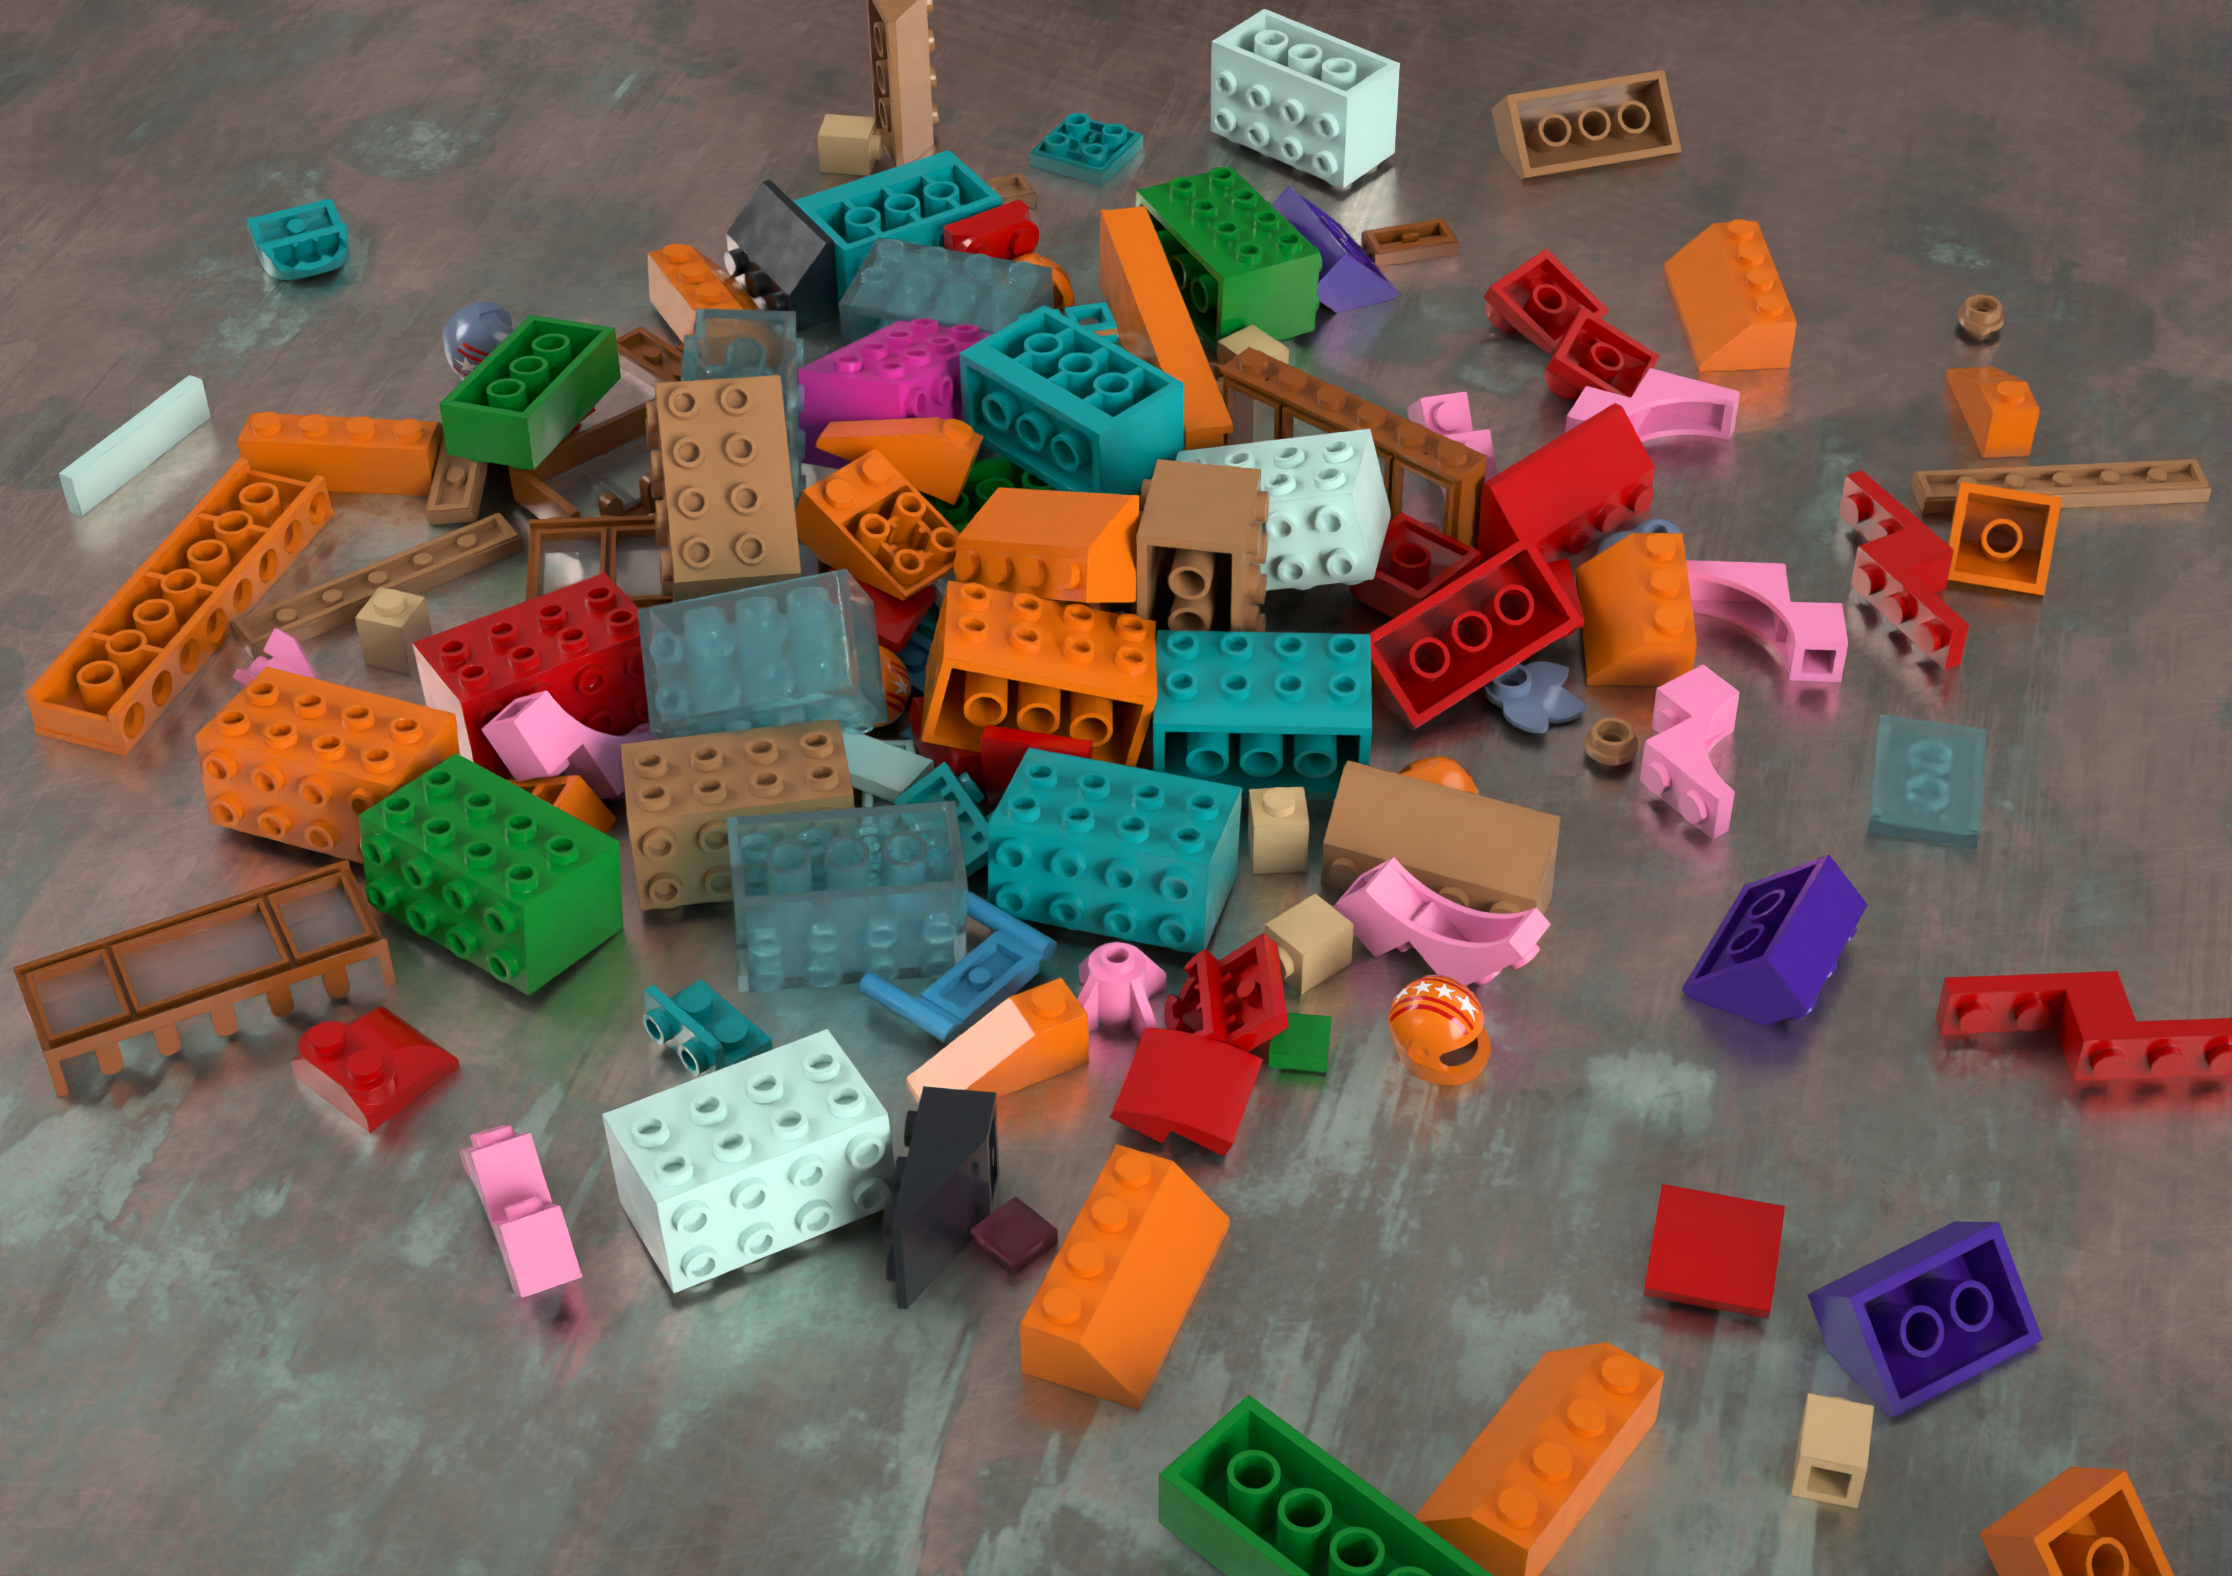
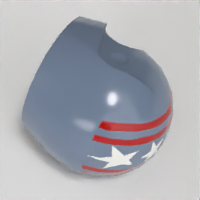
(473, 335)

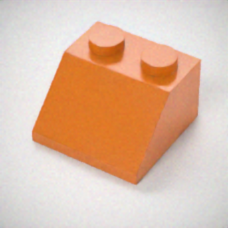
(2002, 538)
(2077, 1527)

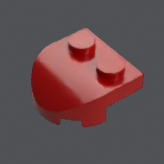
(1232, 997)

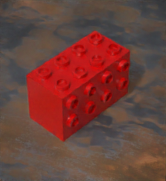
(568, 642)

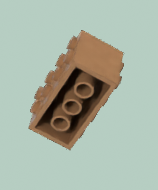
(721, 485)
(1202, 548)
(690, 784)

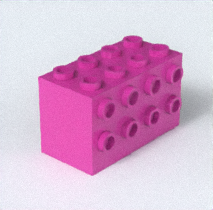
(886, 375)

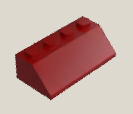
(1569, 489)
(1468, 634)

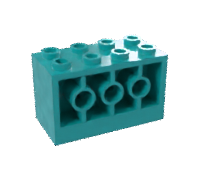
(897, 204)
(1071, 405)

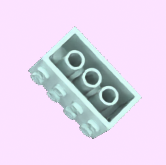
(1304, 97)
(1323, 505)
(751, 1159)

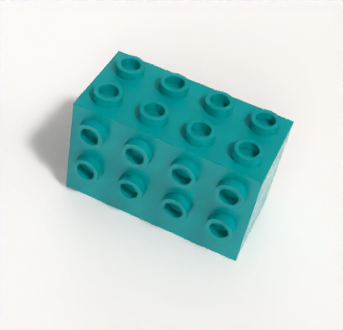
(1262, 708)
(1114, 850)

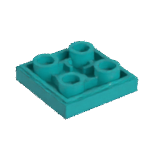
(1086, 149)

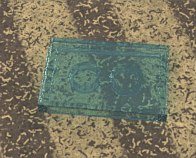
(1928, 781)

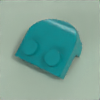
(300, 240)

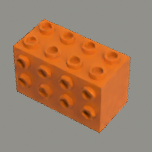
(1039, 671)
(311, 755)

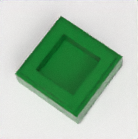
(1302, 1044)

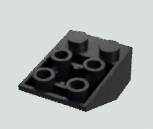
(941, 1185)

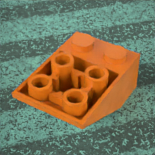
(876, 527)

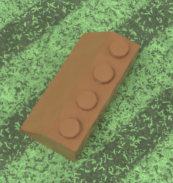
(902, 76)
(1587, 125)
(1448, 839)

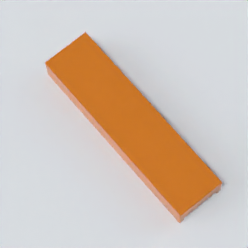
(1156, 321)
(177, 609)

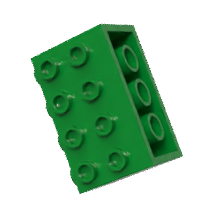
(1234, 256)
(492, 872)

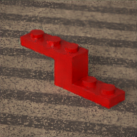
(1903, 569)
(2091, 1024)

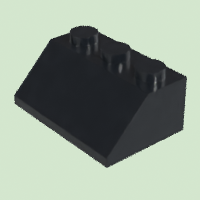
(783, 258)

